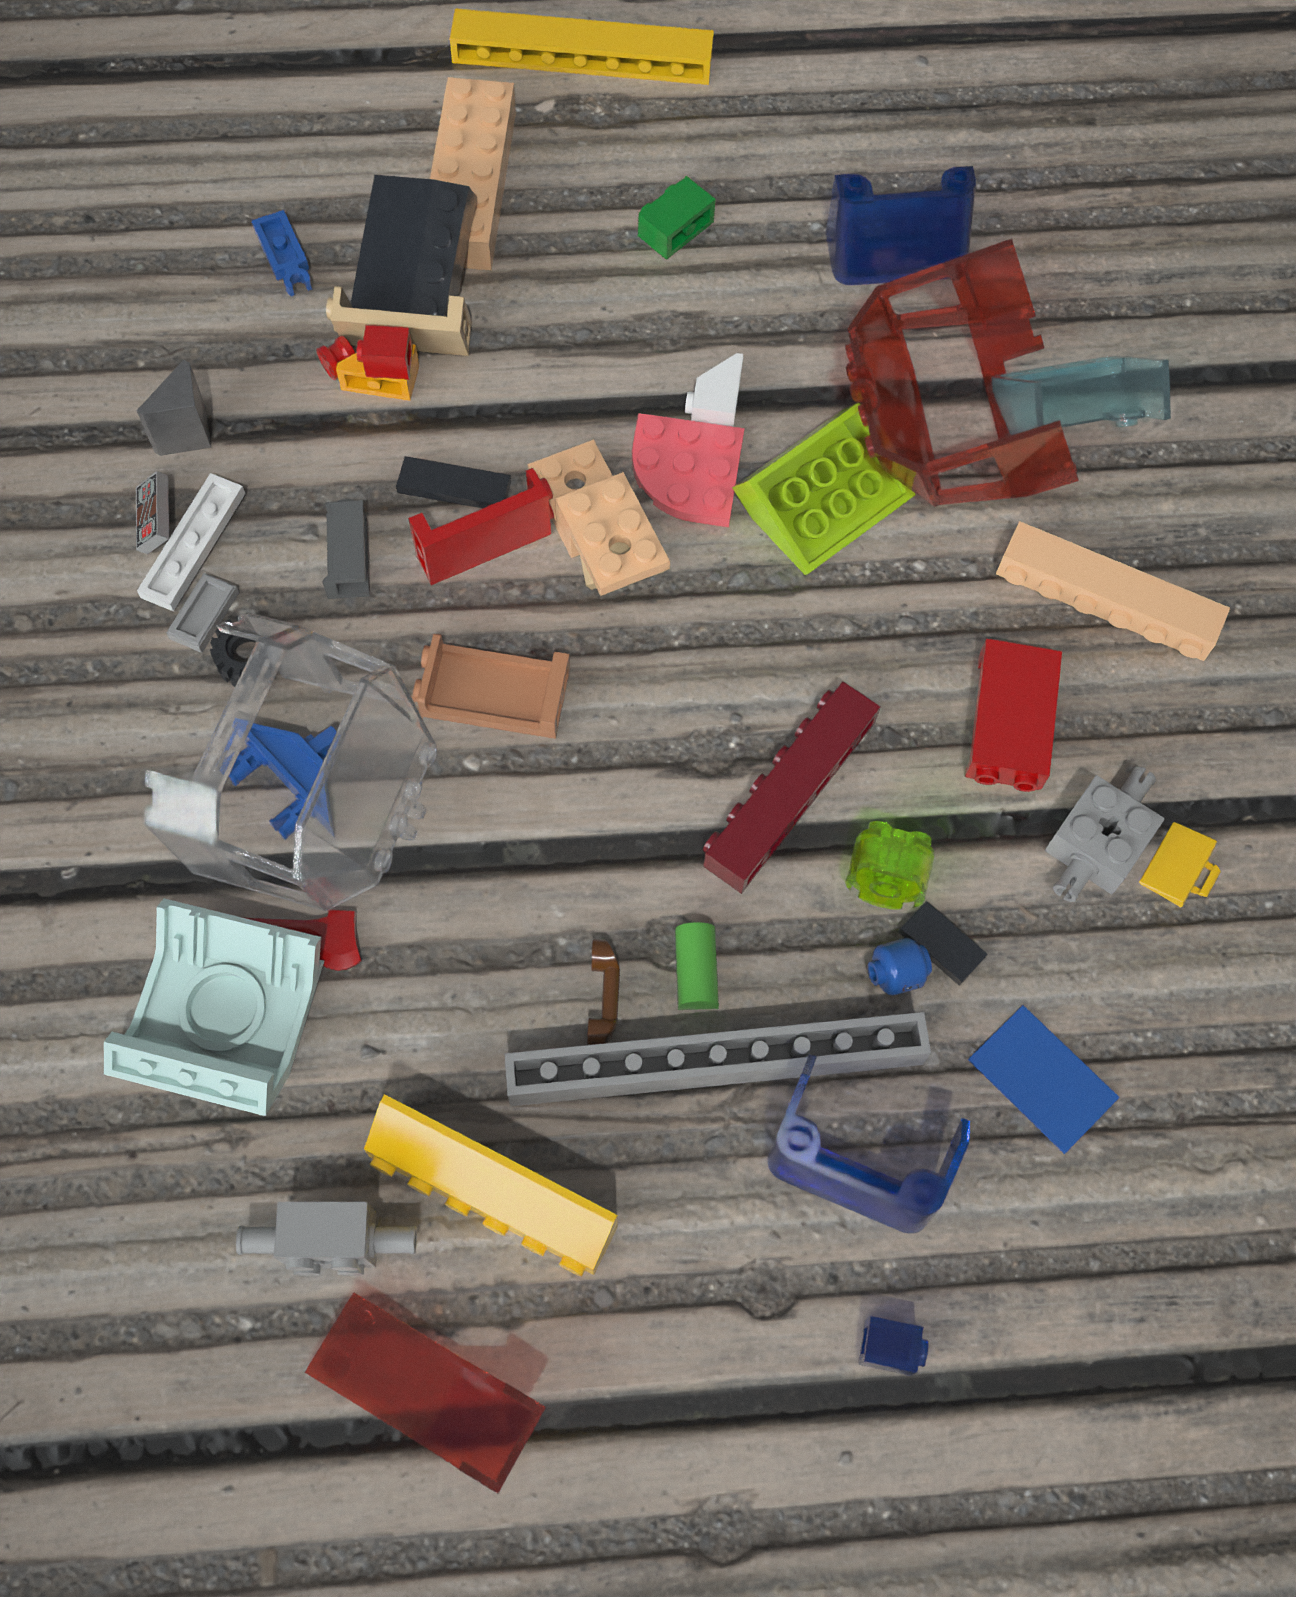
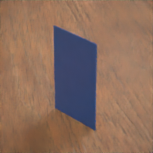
(1043, 1079)

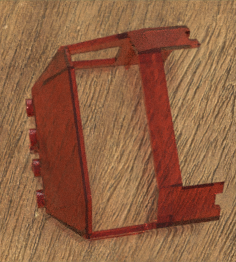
(883, 378)

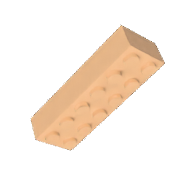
(475, 153)

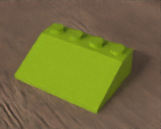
(821, 492)

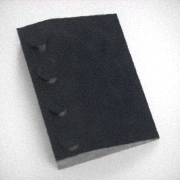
(413, 245)

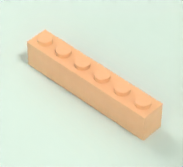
(1113, 591)

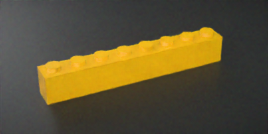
(581, 46)

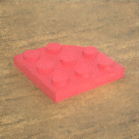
(687, 467)

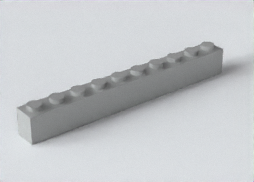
(715, 1059)

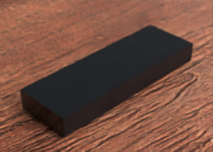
(452, 483)

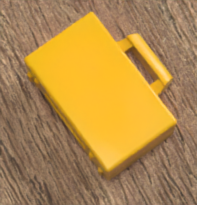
(1179, 865)

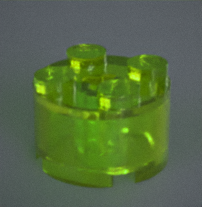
(890, 866)

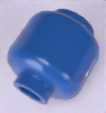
(899, 966)

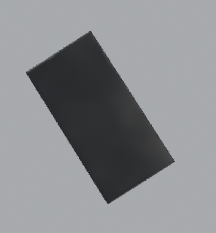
(945, 943)

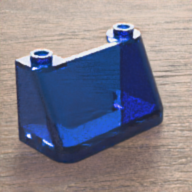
(897, 233)

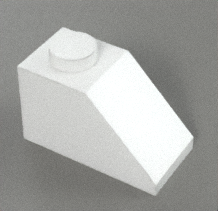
(716, 393)

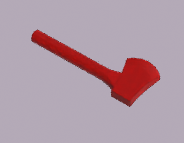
(337, 934)

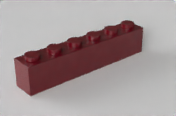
(790, 787)

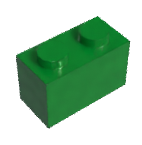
(676, 217)

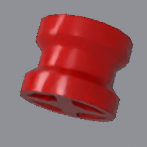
(333, 354)

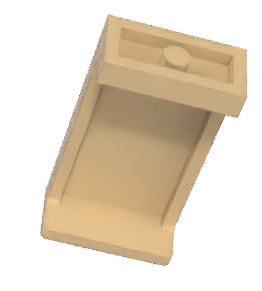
(428, 332)

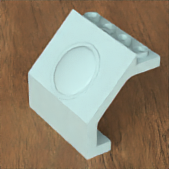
(219, 1008)

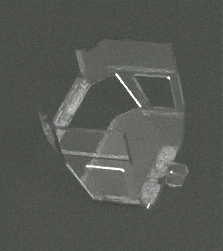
(357, 798)

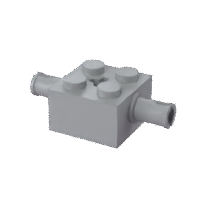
(1126, 832)
(326, 1236)

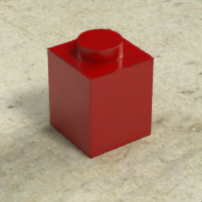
(385, 352)

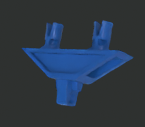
(293, 761)

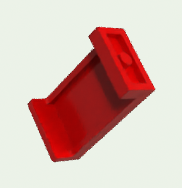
(484, 532)
(1014, 715)

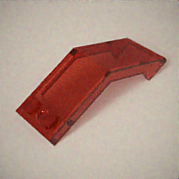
(426, 1392)

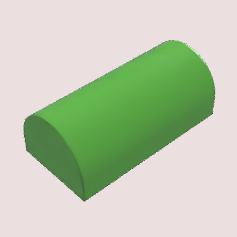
(696, 966)

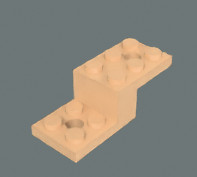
(600, 516)

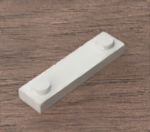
(191, 542)

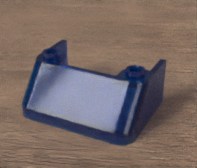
(895, 1203)

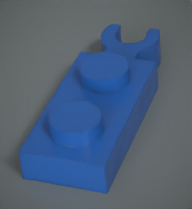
(282, 250)

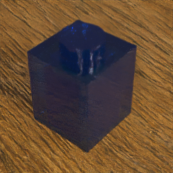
(893, 1346)

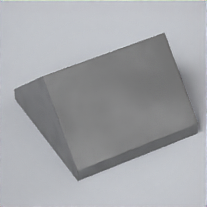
(176, 414)

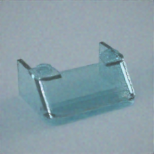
(1085, 392)

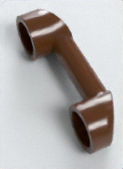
(604, 960)

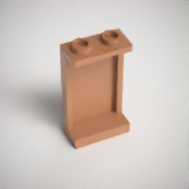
(492, 688)

